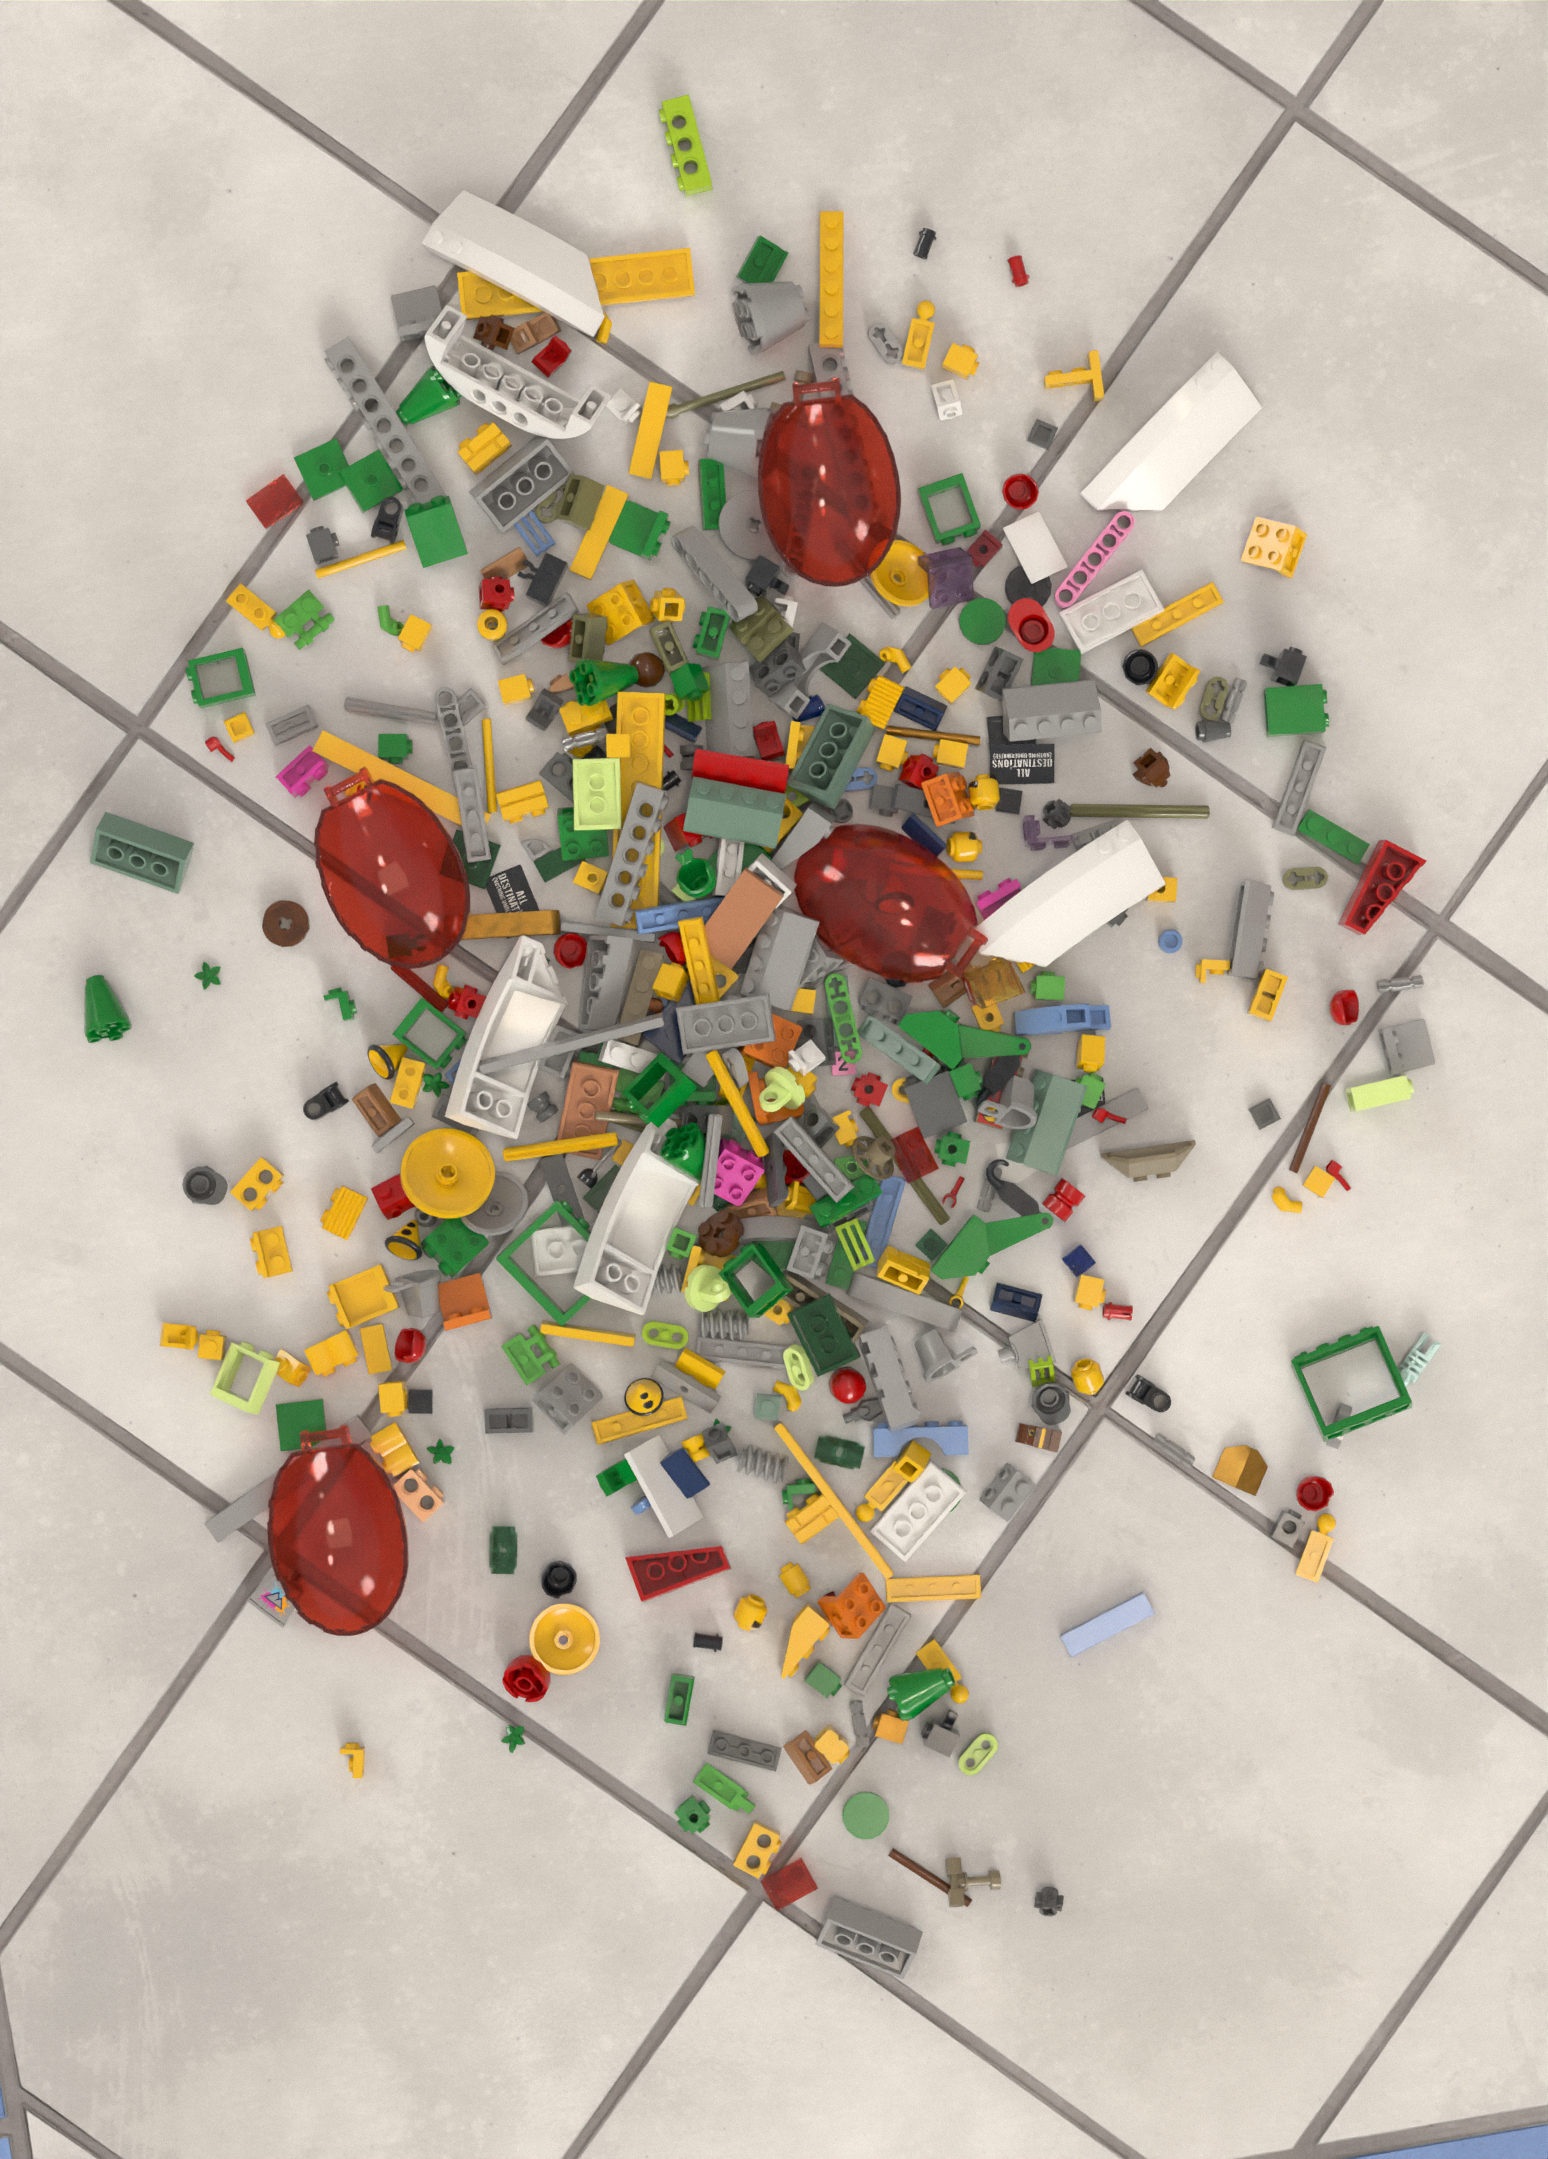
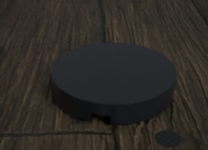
(1020, 587)

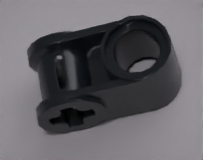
(387, 521)
(326, 1101)
(1147, 1394)

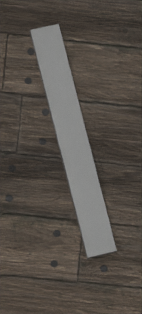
(572, 1043)
(257, 1499)

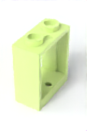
(1379, 1093)
(229, 1369)

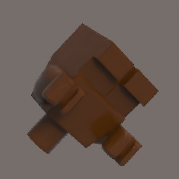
(1152, 769)

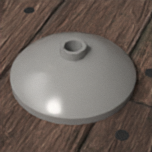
(506, 1196)

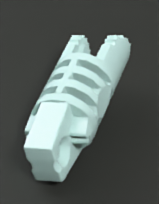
(1416, 1361)

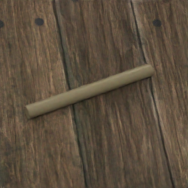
(625, 1118)

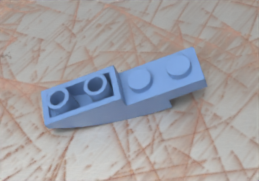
(1062, 1019)

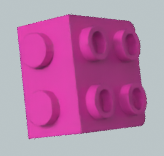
(302, 772)
(991, 902)
(736, 1172)

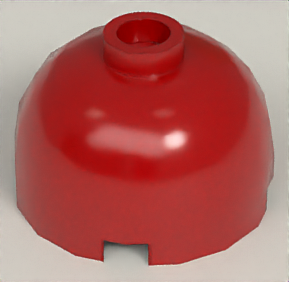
(526, 1678)

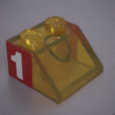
(992, 983)

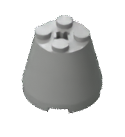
(768, 312)
(738, 438)

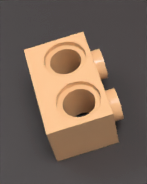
(413, 1498)

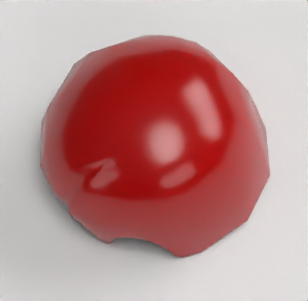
(1020, 491)
(560, 636)
(673, 946)
(570, 950)
(1344, 1007)
(410, 1345)
(847, 1385)
(1314, 1493)

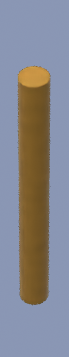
(932, 735)

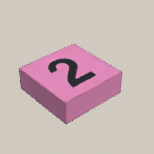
(843, 1067)

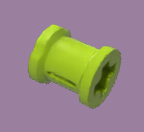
(678, 705)

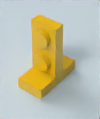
(1079, 376)

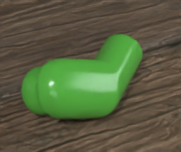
(387, 623)

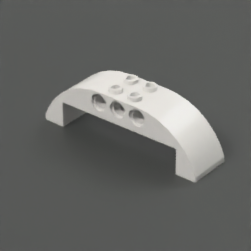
(506, 387)

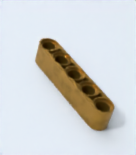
(513, 924)

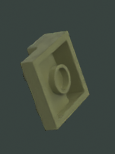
(762, 630)

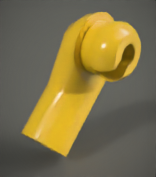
(604, 330)
(896, 656)
(440, 982)
(1283, 1202)
(791, 1394)

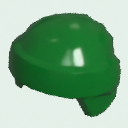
(696, 876)

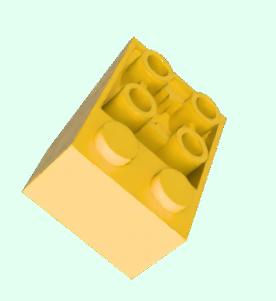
(804, 1632)

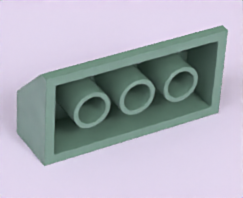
(831, 755)
(734, 812)
(141, 852)
(1057, 1109)

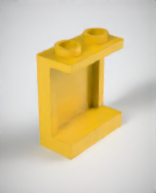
(362, 1297)

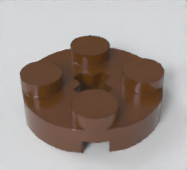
(272, 922)
(713, 1227)

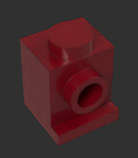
(992, 545)

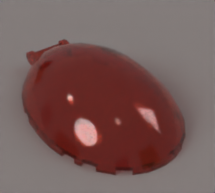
(828, 487)
(391, 873)
(887, 904)
(337, 1535)

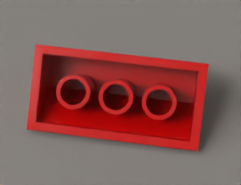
(740, 770)

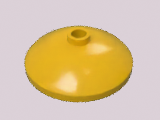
(911, 579)
(581, 1636)

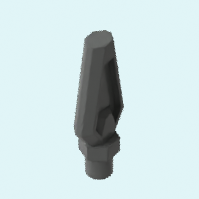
(866, 1410)

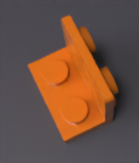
(948, 798)
(775, 1052)
(763, 1117)
(463, 1301)
(853, 1608)

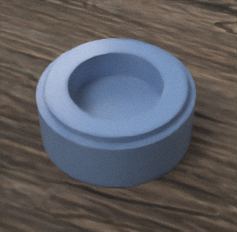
(1170, 941)
(641, 1505)

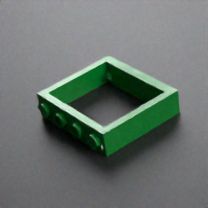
(525, 1280)
(1363, 1418)

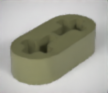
(546, 503)
(1208, 696)
(1305, 884)

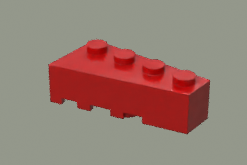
(1379, 885)
(670, 1571)

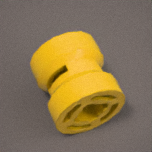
(696, 1447)

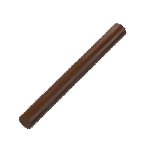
(1310, 1127)
(923, 1873)

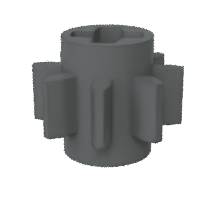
(1056, 814)
(1048, 1901)

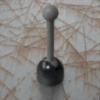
(589, 1176)

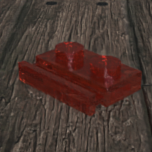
(274, 501)
(913, 1155)
(789, 1884)

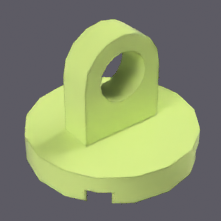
(783, 1089)
(706, 1288)

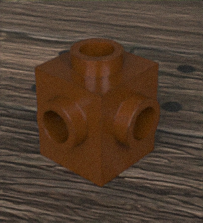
(493, 332)

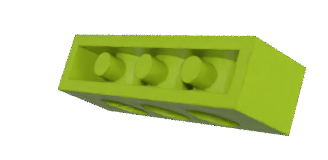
(682, 109)

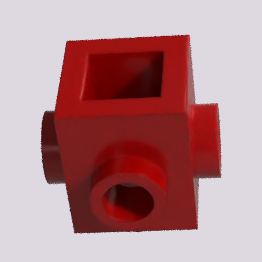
(495, 594)
(918, 770)
(466, 1002)
(876, 1096)

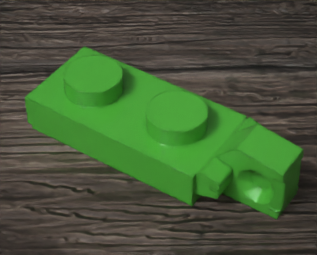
(723, 1789)

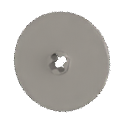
(735, 531)

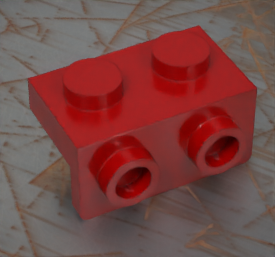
(391, 1197)

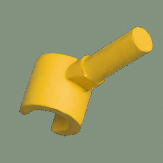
(960, 1292)

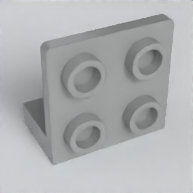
(416, 311)
(818, 966)
(1406, 1047)
(811, 1253)
(567, 1398)

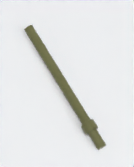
(674, 410)

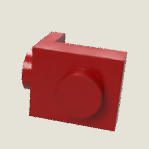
(552, 356)
(768, 740)

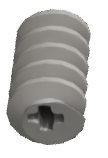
(668, 1279)
(725, 1324)
(763, 1464)

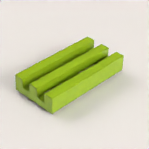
(694, 708)
(862, 1262)
(1041, 1365)

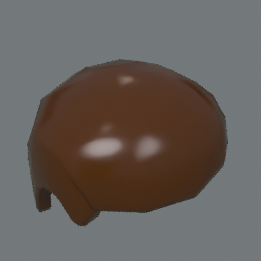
(649, 669)

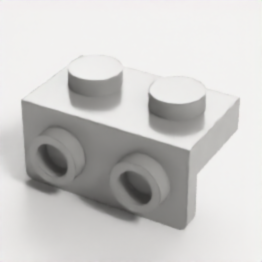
(561, 1063)
(1007, 1492)

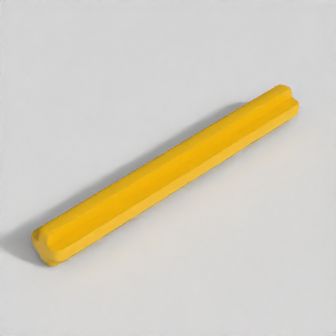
(737, 1103)
(560, 1146)

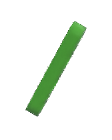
(839, 1019)

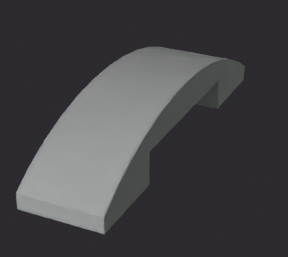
(774, 1228)

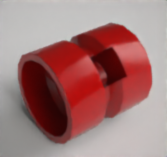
(1063, 1200)

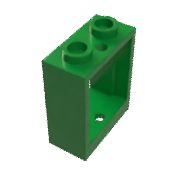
(942, 486)
(244, 672)
(413, 1017)
(669, 1101)
(756, 1308)

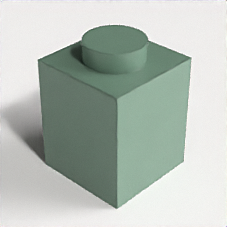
(767, 1406)

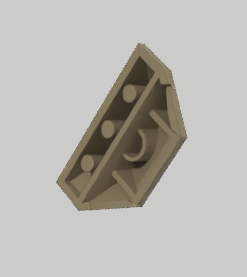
(1149, 1160)

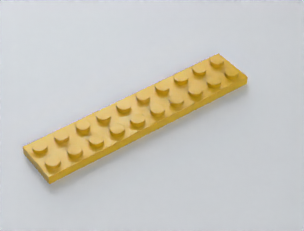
(617, 278)
(644, 719)

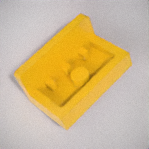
(1173, 682)
(580, 718)

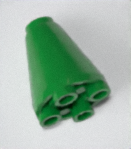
(428, 398)
(600, 680)
(103, 1012)
(685, 1150)
(919, 1690)

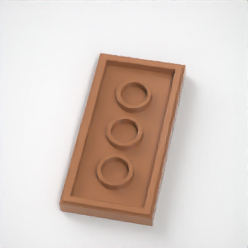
(740, 917)
(588, 1090)

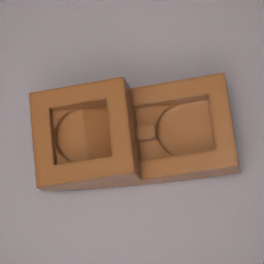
(534, 332)

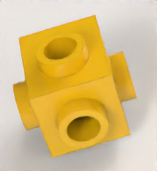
(673, 610)

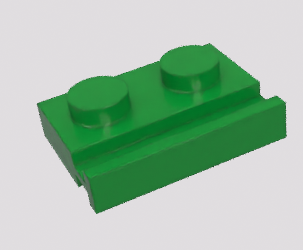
(762, 262)

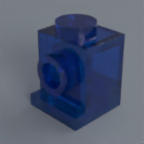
(1078, 1260)

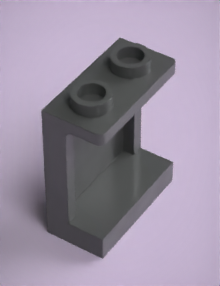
(935, 1104)

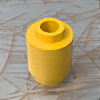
(794, 1579)

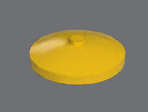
(447, 1173)

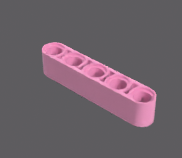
(1102, 552)

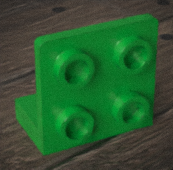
(580, 843)

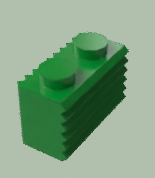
(679, 1699)

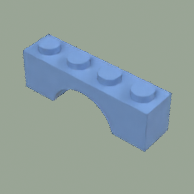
(951, 1438)

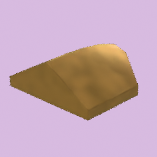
(1241, 1468)

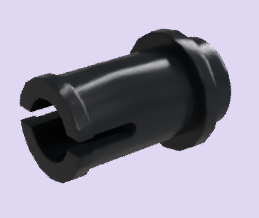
(924, 243)
(670, 780)
(708, 1641)

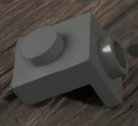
(544, 709)

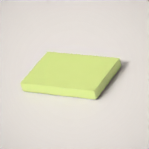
(597, 794)

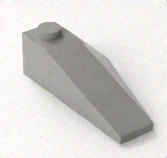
(806, 834)

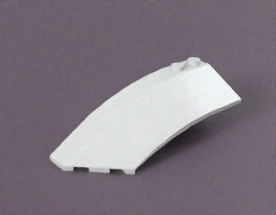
(518, 260)
(1176, 441)
(1072, 899)
(514, 1017)
(635, 1225)

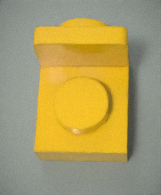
(1215, 966)
(356, 1763)

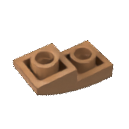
(561, 684)

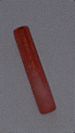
(421, 987)

